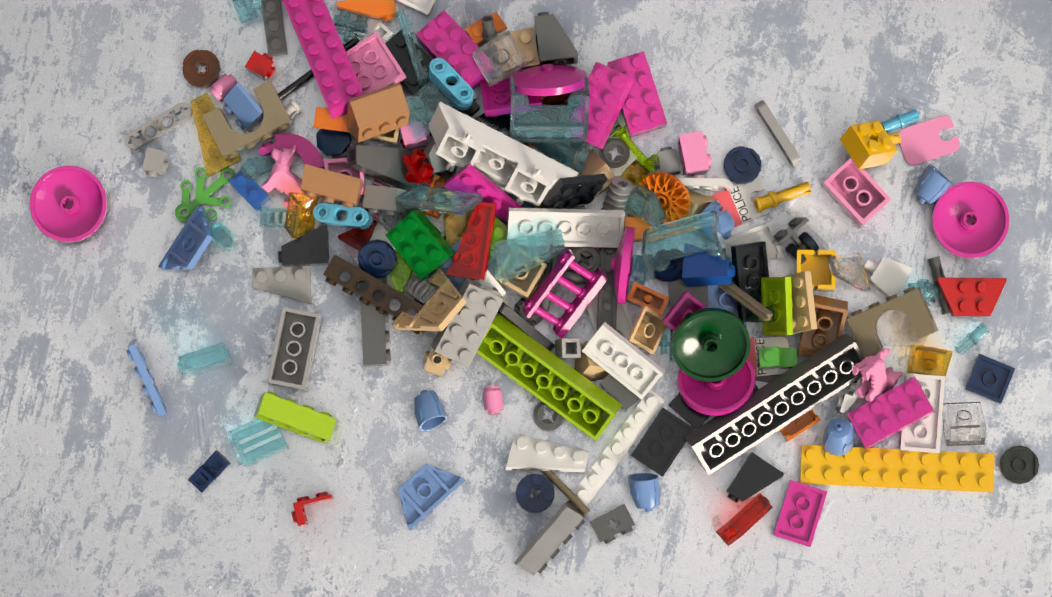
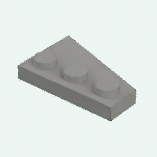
(285, 281)

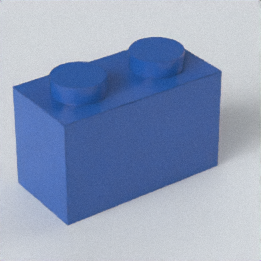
(249, 191)

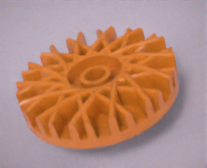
(671, 194)

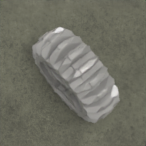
(419, 289)

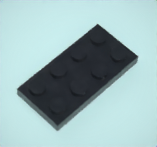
(750, 265)

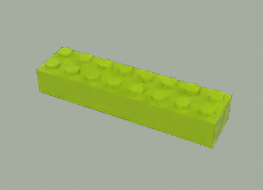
(548, 377)

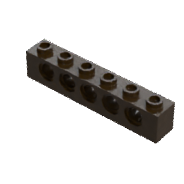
(339, 265)

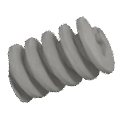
(617, 194)

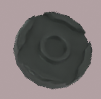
(1019, 464)

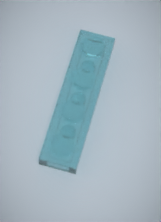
(410, 40)

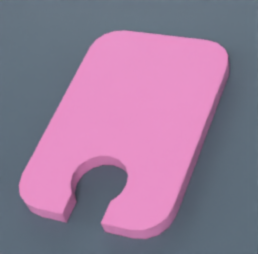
(923, 142)

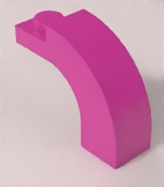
(304, 148)

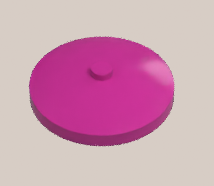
(549, 80)
(68, 204)
(970, 220)
(622, 265)
(720, 396)

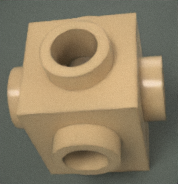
(433, 368)

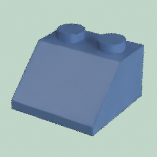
(244, 107)

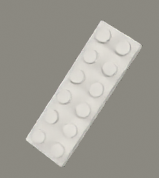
(578, 226)

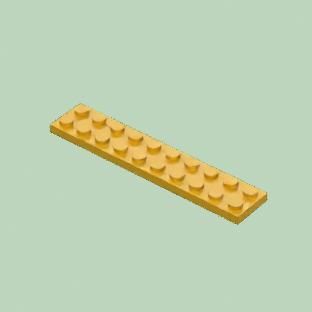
(898, 469)

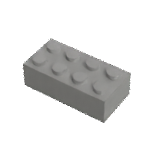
(469, 326)
(294, 349)

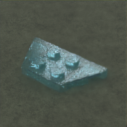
(422, 108)

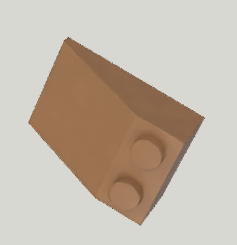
(830, 324)

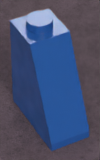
(706, 270)

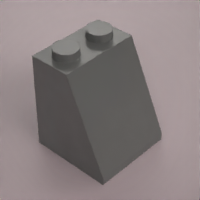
(552, 42)

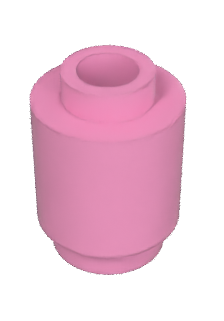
(223, 86)
(492, 399)

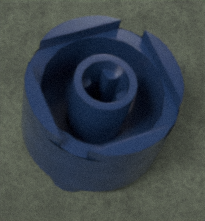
(534, 504)

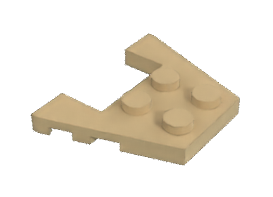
(437, 311)

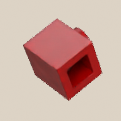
(261, 65)

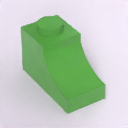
(776, 358)

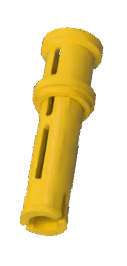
(773, 198)

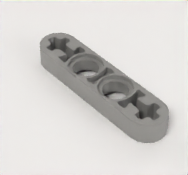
(157, 123)
(777, 133)

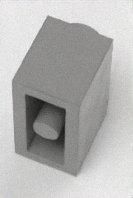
(382, 199)

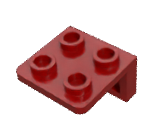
(299, 514)

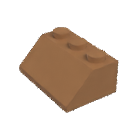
(377, 112)
(331, 186)

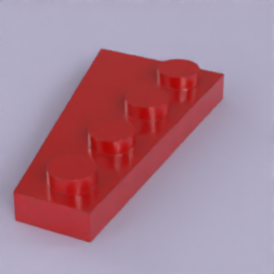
(475, 244)

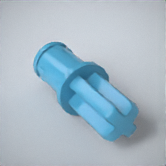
(900, 120)

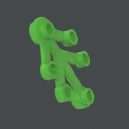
(203, 196)

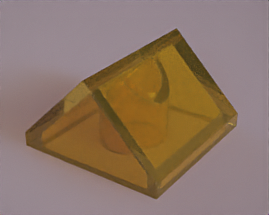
(300, 214)
(928, 360)

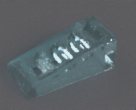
(257, 166)
(263, 214)

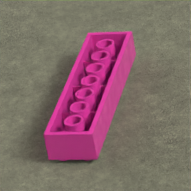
(324, 53)

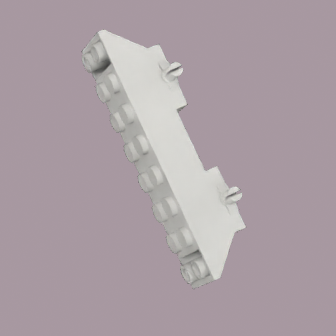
(468, 141)

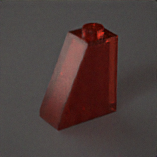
(744, 519)

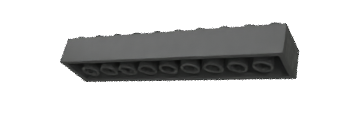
(776, 404)

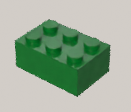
(420, 244)

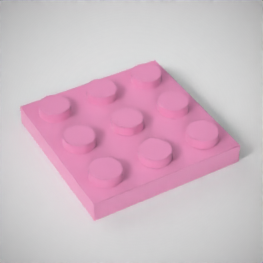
(374, 64)

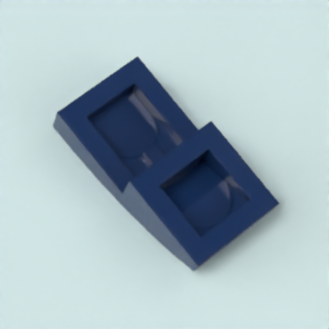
(209, 471)

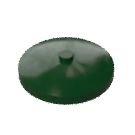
(711, 344)

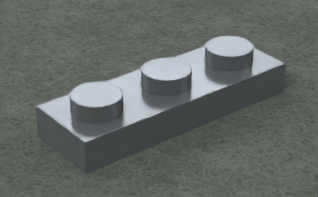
(274, 27)

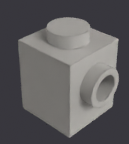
(668, 161)
(155, 162)
(568, 348)

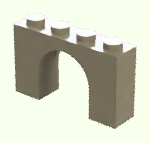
(274, 120)
(911, 303)

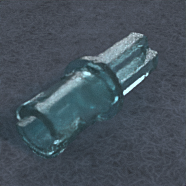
(972, 338)

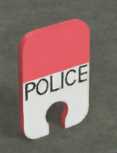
(739, 202)
(766, 342)

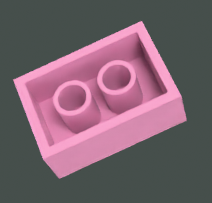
(856, 192)

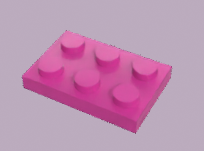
(800, 513)

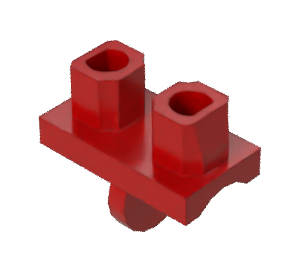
(416, 170)

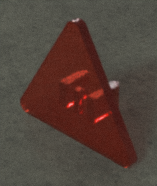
(356, 237)

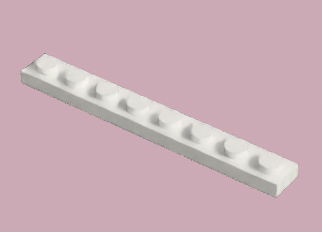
(618, 447)

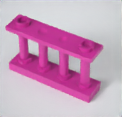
(573, 309)

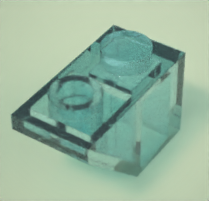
(646, 206)
(223, 237)
(638, 270)

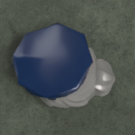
(335, 142)

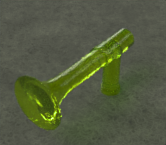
(647, 162)

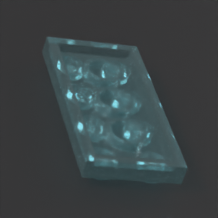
(438, 200)

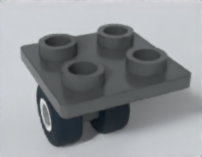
(803, 242)

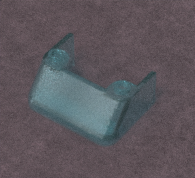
(549, 122)
(682, 239)

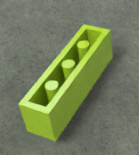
(294, 417)

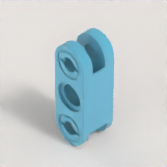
(459, 94)
(333, 214)

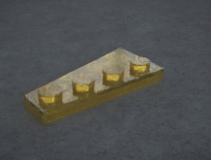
(211, 154)

